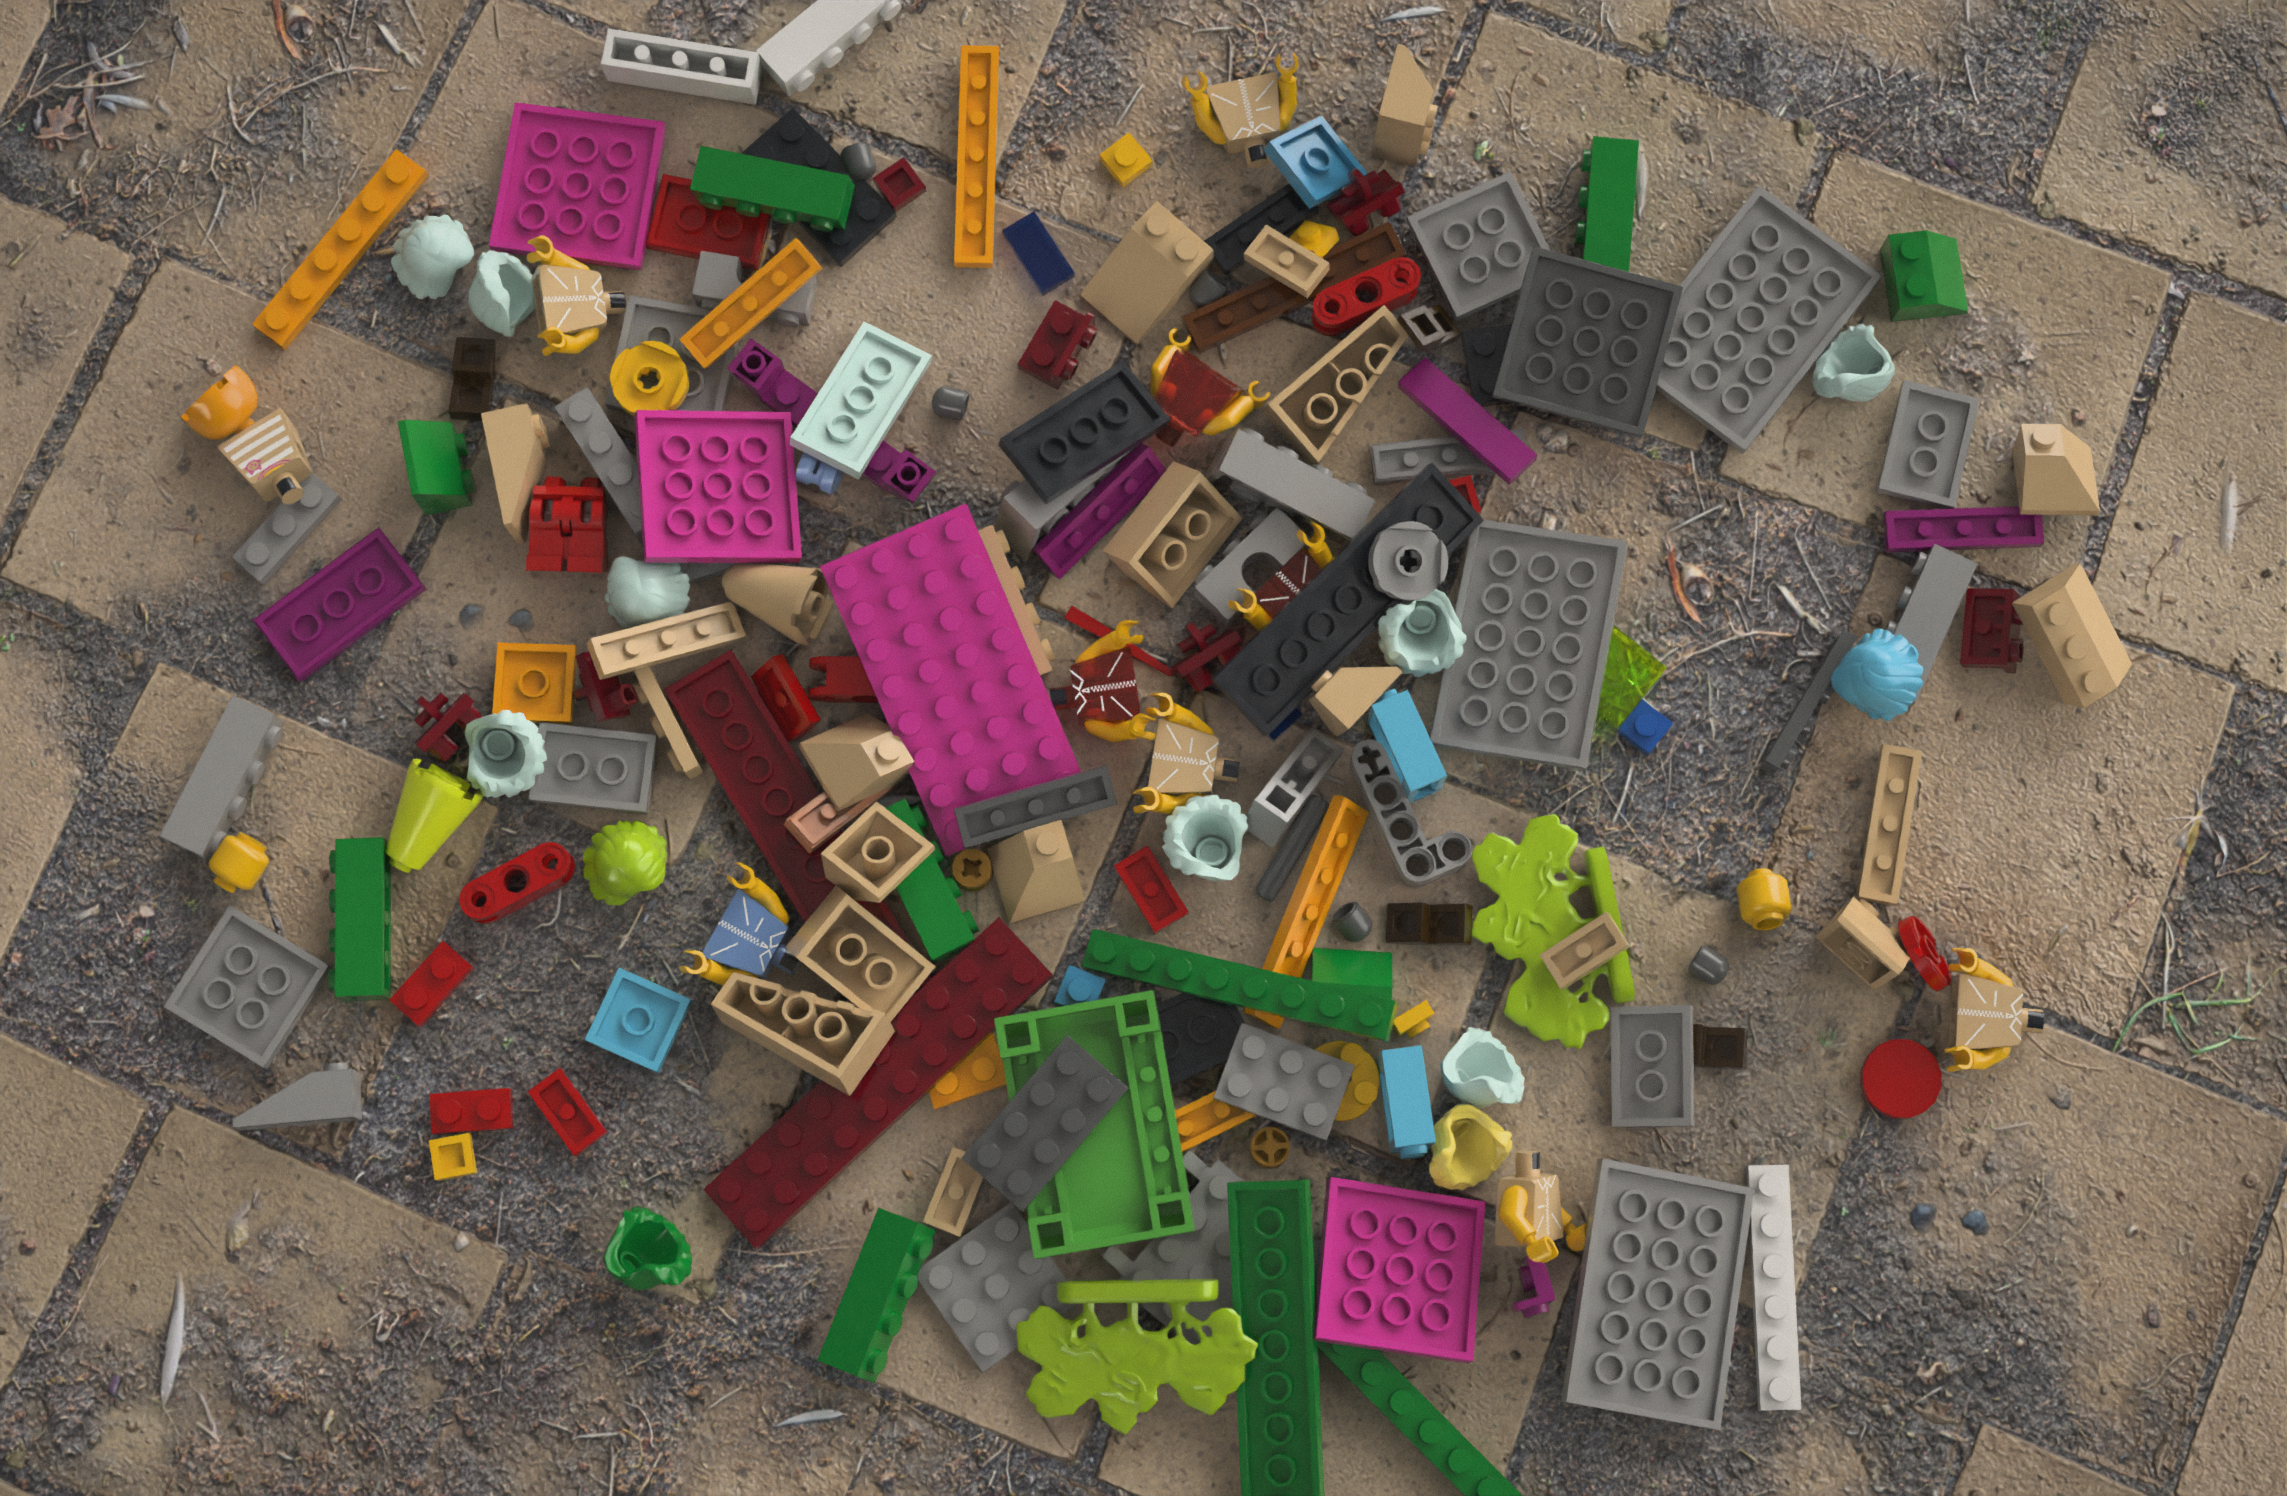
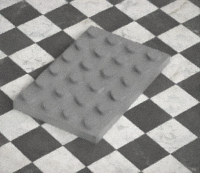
(1758, 317)
(1535, 645)
(1658, 1294)

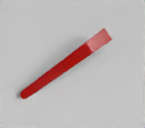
(1092, 625)

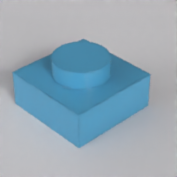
(1079, 987)

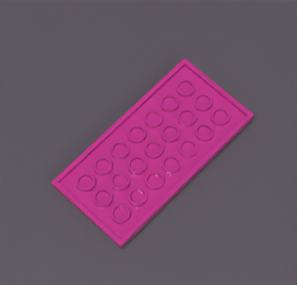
(949, 666)

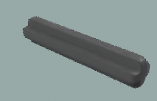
(1292, 848)

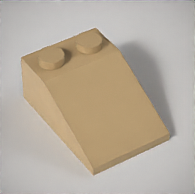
(1147, 273)
(518, 462)
(1865, 943)
(859, 955)

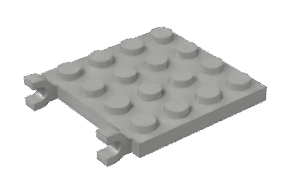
(1196, 1253)

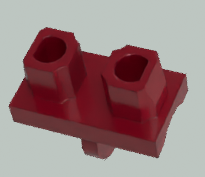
(1364, 196)
(1193, 666)
(604, 696)
(434, 737)

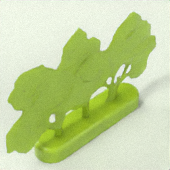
(1537, 915)
(1127, 1364)

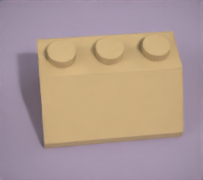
(1405, 112)
(1173, 533)
(2074, 637)

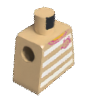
(270, 457)

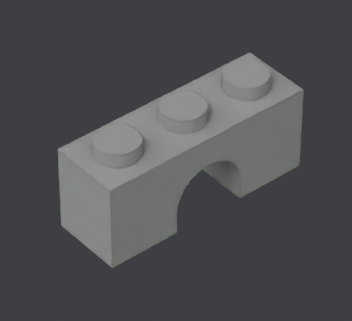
(721, 275)
(1271, 541)

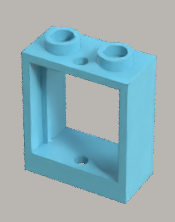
(1403, 735)
(1406, 1101)

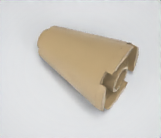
(781, 596)

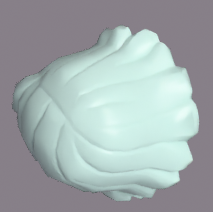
(430, 255)
(501, 292)
(1853, 366)
(645, 591)
(1421, 635)
(504, 753)
(1206, 837)
(1482, 1071)

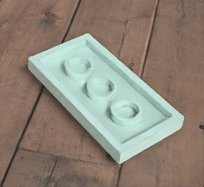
(860, 400)

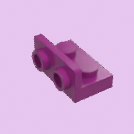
(1536, 1279)

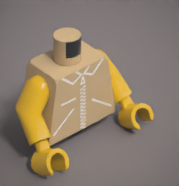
(1246, 110)
(569, 300)
(1182, 759)
(1985, 1014)
(1532, 1213)

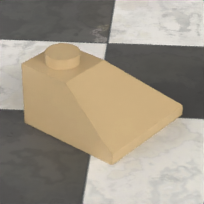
(2053, 472)
(1349, 693)
(857, 760)
(874, 855)
(1036, 872)

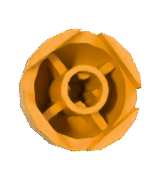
(224, 407)

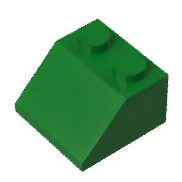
(1922, 276)
(436, 465)
(1353, 970)

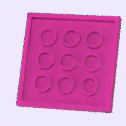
(579, 183)
(717, 487)
(1399, 1270)

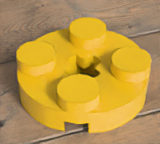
(640, 361)
(1364, 1081)

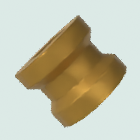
(976, 876)
(1270, 1141)

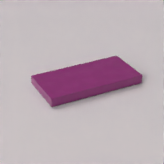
(339, 604)

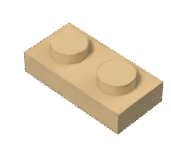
(1286, 261)
(1584, 950)
(954, 1195)

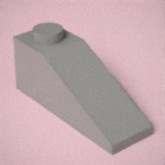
(1292, 787)
(312, 1100)

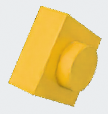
(1126, 160)
(1315, 237)
(1413, 1021)
(452, 1157)

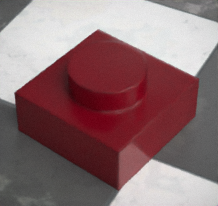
(899, 184)

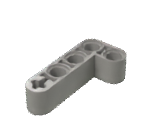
(1401, 812)

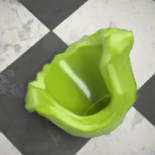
(624, 861)

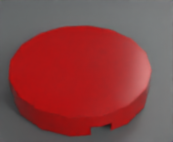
(1922, 951)
(1900, 1078)

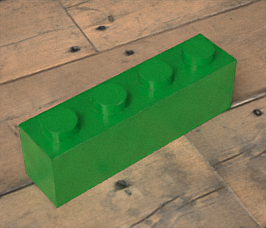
(772, 188)
(1607, 201)
(932, 897)
(361, 920)
(877, 1295)

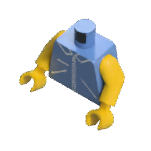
(748, 936)

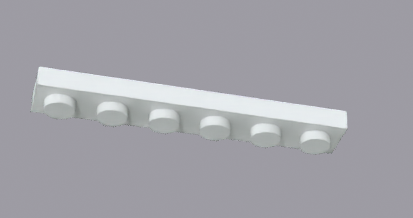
(1773, 1289)

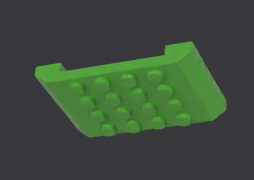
(1131, 1169)

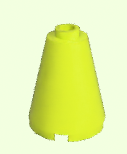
(427, 814)

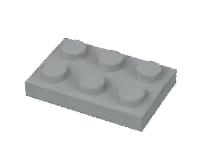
(1927, 445)
(596, 768)
(1652, 1066)
(1283, 1082)

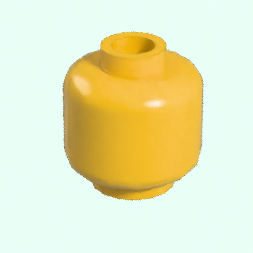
(238, 862)
(1764, 899)

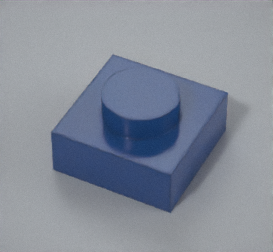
(1644, 727)

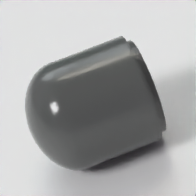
(858, 161)
(1207, 289)
(950, 402)
(1352, 922)
(1709, 966)

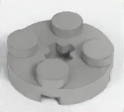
(1423, 545)

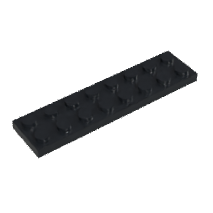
(1335, 607)

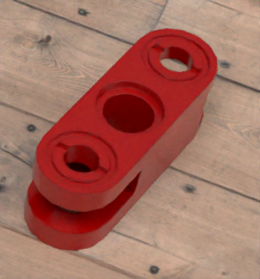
(1378, 280)
(844, 680)
(539, 883)

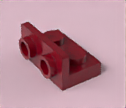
(1057, 344)
(1991, 630)

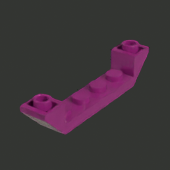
(782, 392)

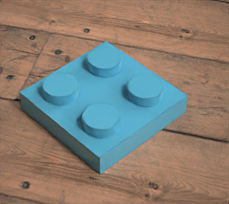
(638, 1020)

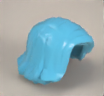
(1879, 675)

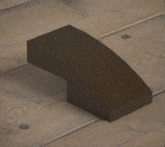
(1429, 327)
(473, 378)
(1429, 924)
(1720, 1047)

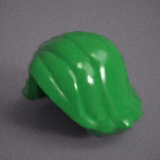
(647, 1251)

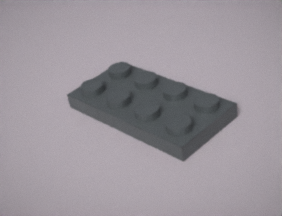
(1045, 1123)

